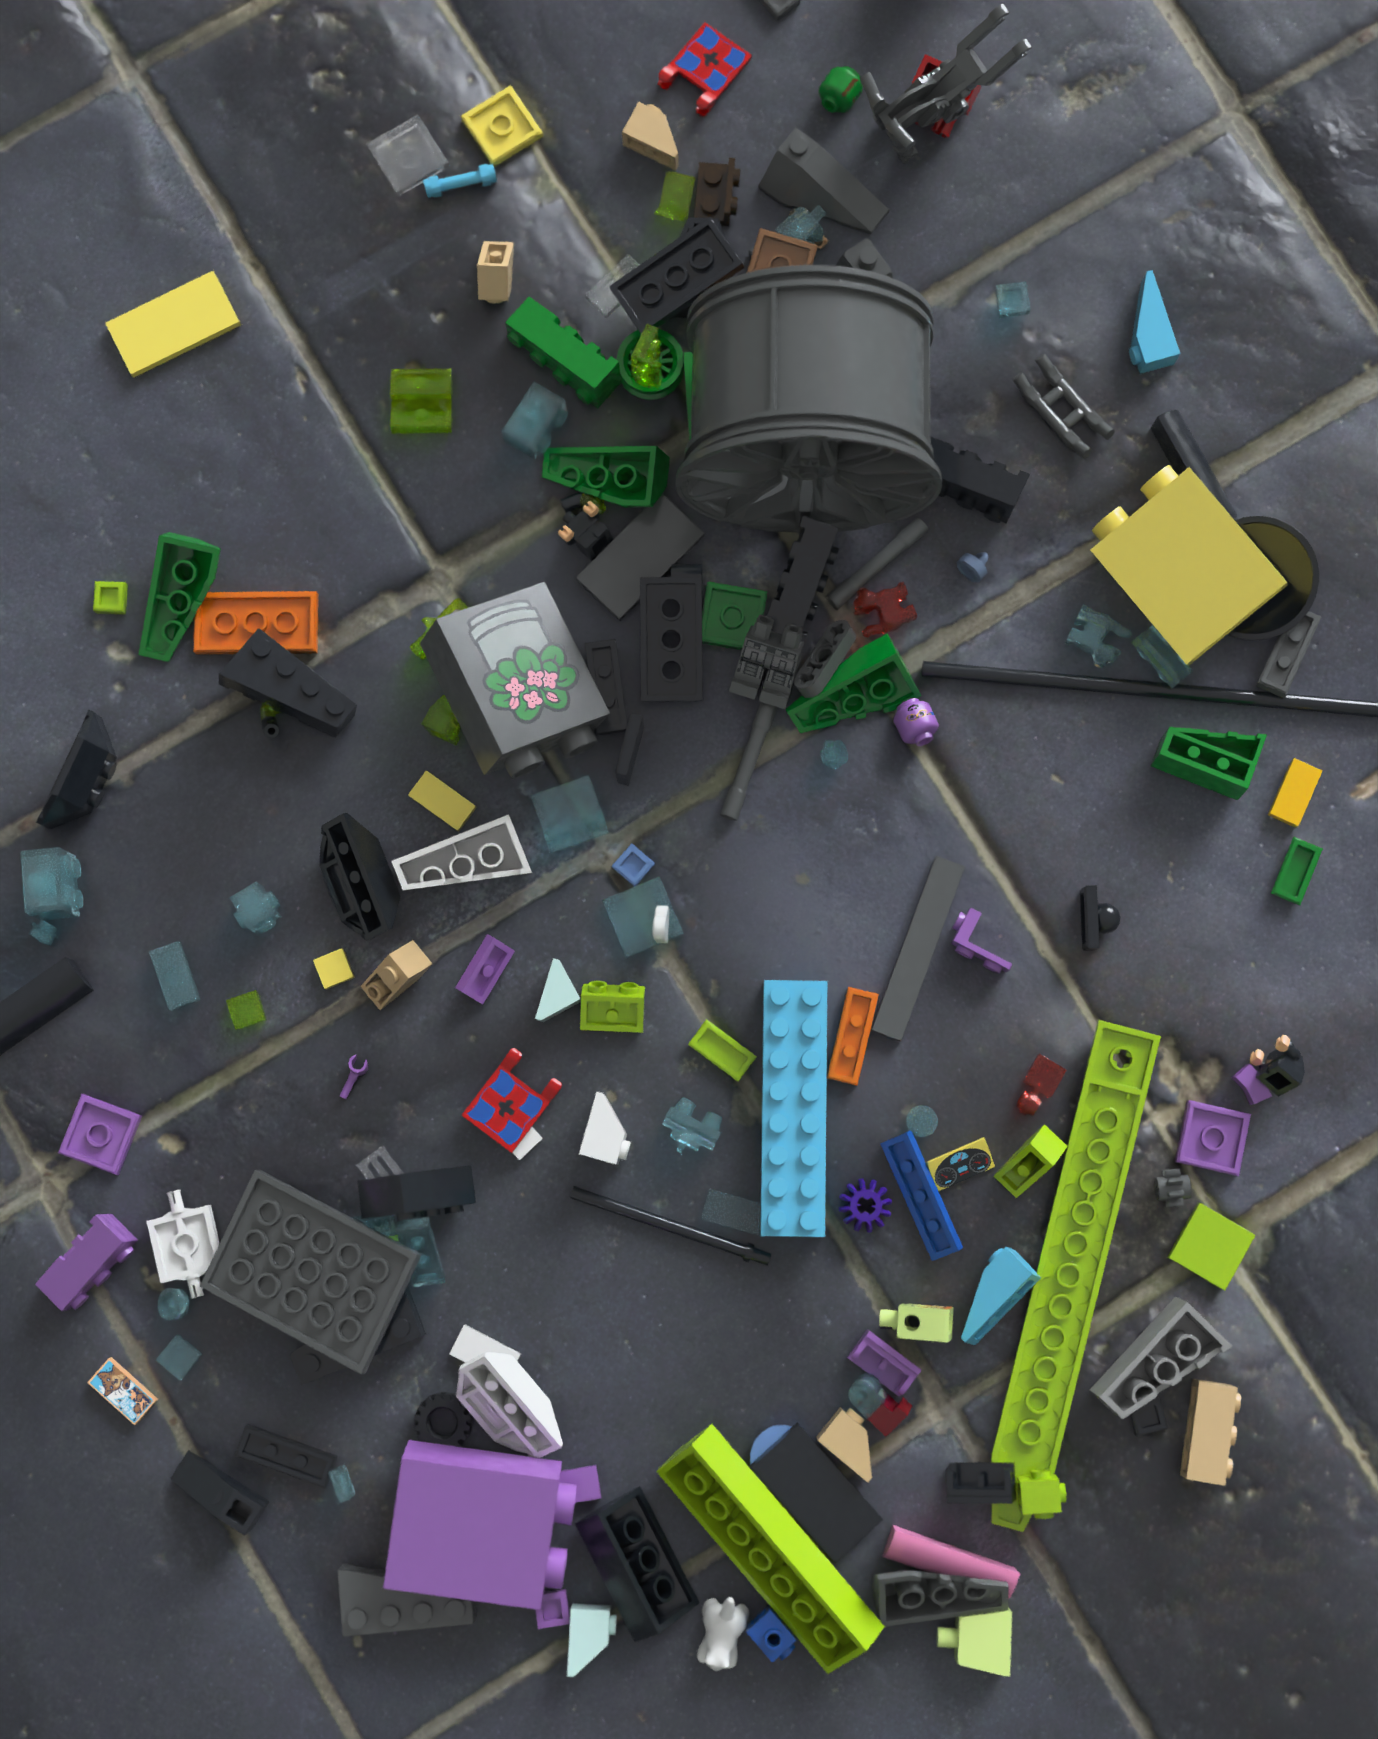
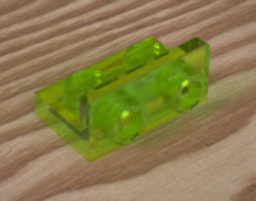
(645, 359)

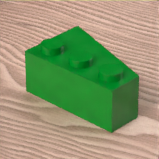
(1210, 759)

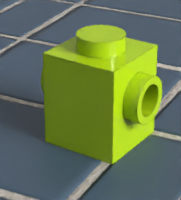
(1040, 1494)

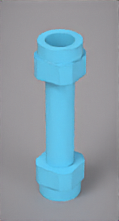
(435, 186)

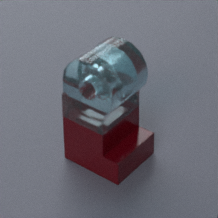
(877, 1404)

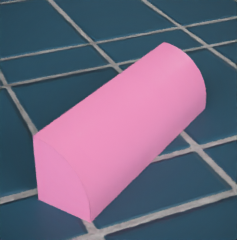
(942, 1558)

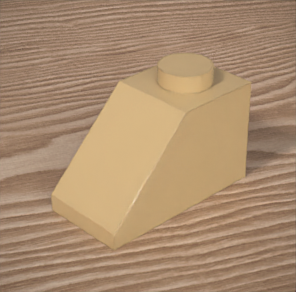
(651, 135)
(495, 271)
(848, 1441)

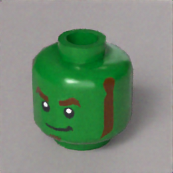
(840, 89)

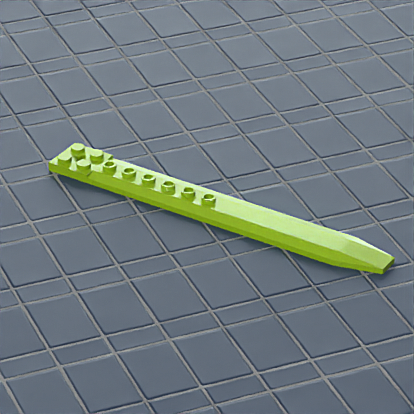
(1073, 1257)

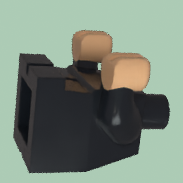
(586, 531)
(1282, 1068)

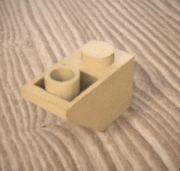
(396, 974)

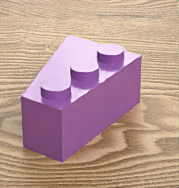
(87, 1262)

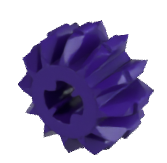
(865, 1194)

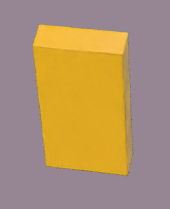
(1295, 792)

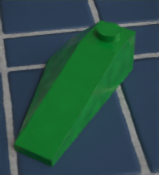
(615, 474)
(178, 586)
(862, 684)

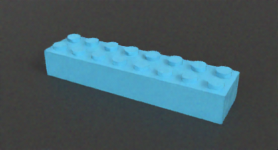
(793, 1108)

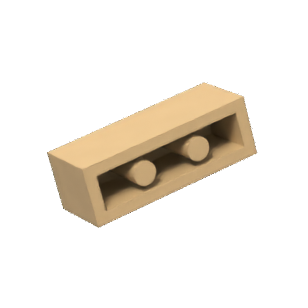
(1210, 1432)

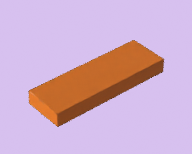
(852, 1036)

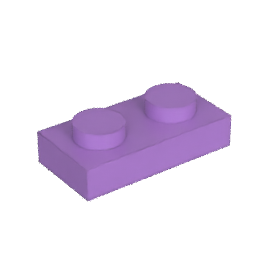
(485, 969)

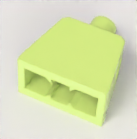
(980, 1641)

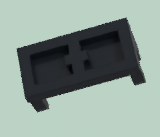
(981, 1482)

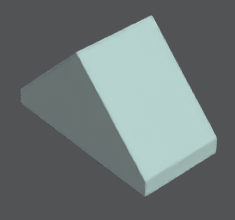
(557, 994)

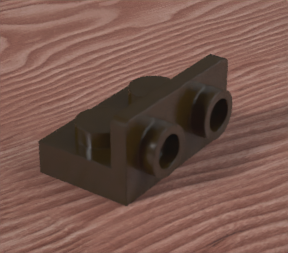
(716, 191)

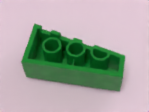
(564, 353)

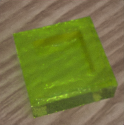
(246, 1010)

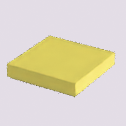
(501, 126)

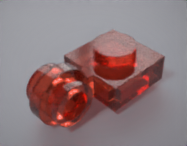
(1043, 1078)

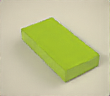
(722, 1050)

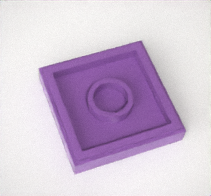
(100, 1134)
(1212, 1138)

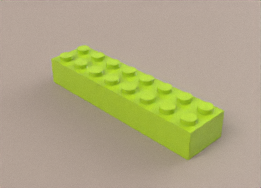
(771, 1549)

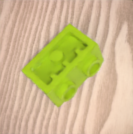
(612, 1007)

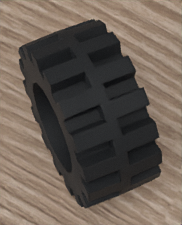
(431, 1404)

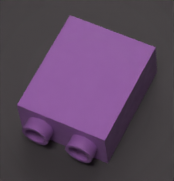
(477, 1525)

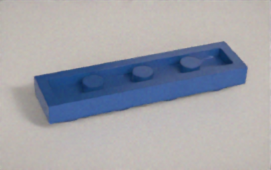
(921, 1195)

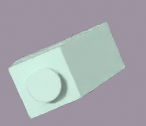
(588, 1634)

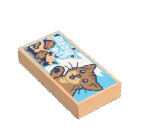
(122, 1391)

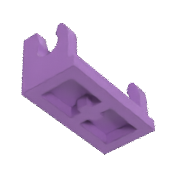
(884, 1362)

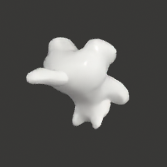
(723, 1627)

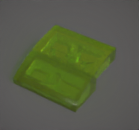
(421, 400)

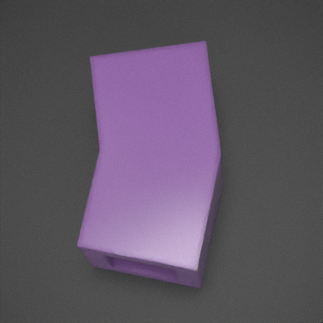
(1251, 1086)

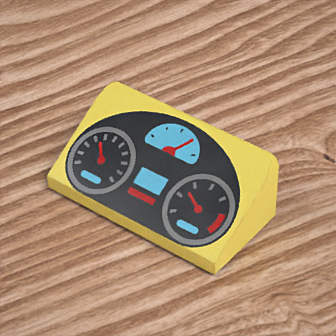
(960, 1164)

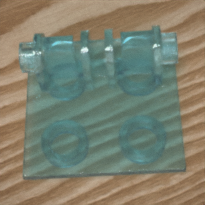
(569, 814)

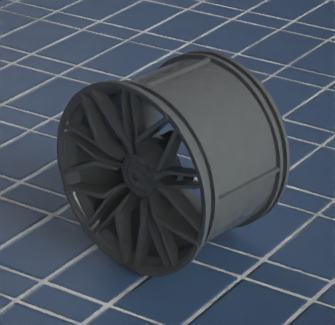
(809, 400)

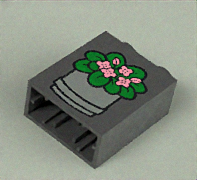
(515, 681)

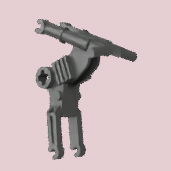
(942, 90)

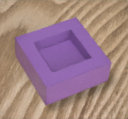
(553, 1609)

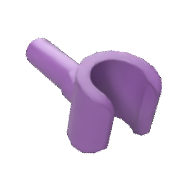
(353, 1075)

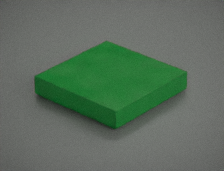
(730, 613)

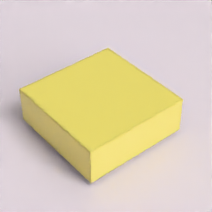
(333, 968)

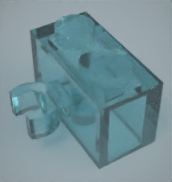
(535, 420)

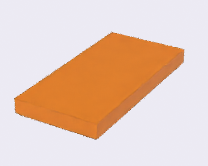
(231, 618)

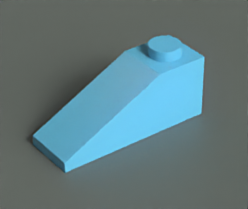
(1152, 338)
(1000, 1288)

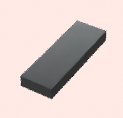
(1287, 656)

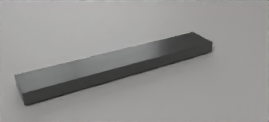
(918, 948)

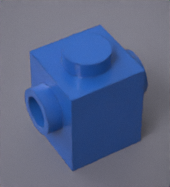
(765, 1624)

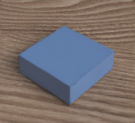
(633, 865)

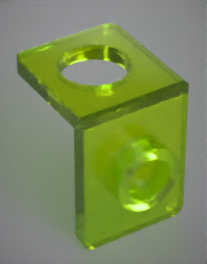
(676, 196)

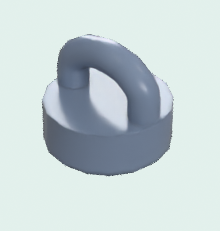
(973, 566)

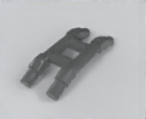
(1062, 388)

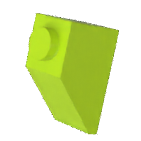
(1031, 1161)

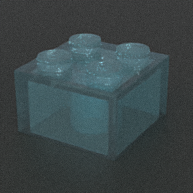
(51, 883)

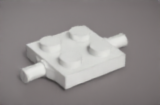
(184, 1243)

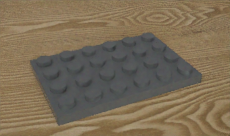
(310, 1271)

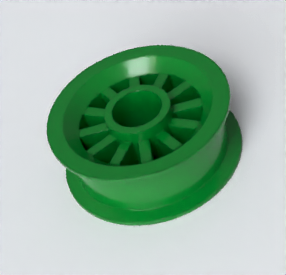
(673, 376)

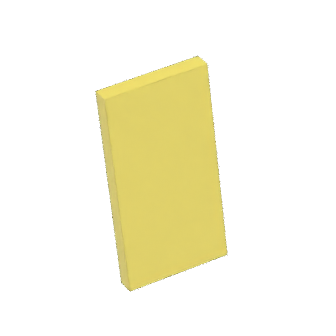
(173, 324)

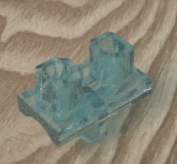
(690, 1131)

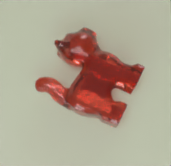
(886, 603)

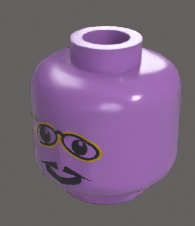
(915, 722)

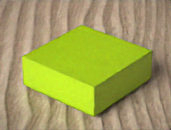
(110, 597)

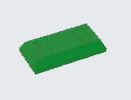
(1296, 871)

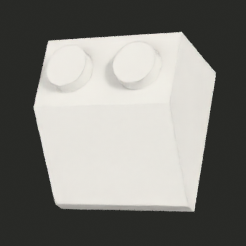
(604, 1133)

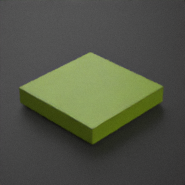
(1211, 1246)

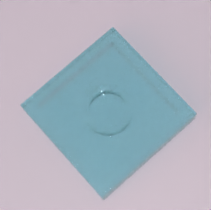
(633, 916)

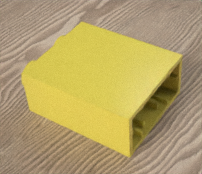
(1186, 563)

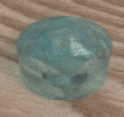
(173, 1304)

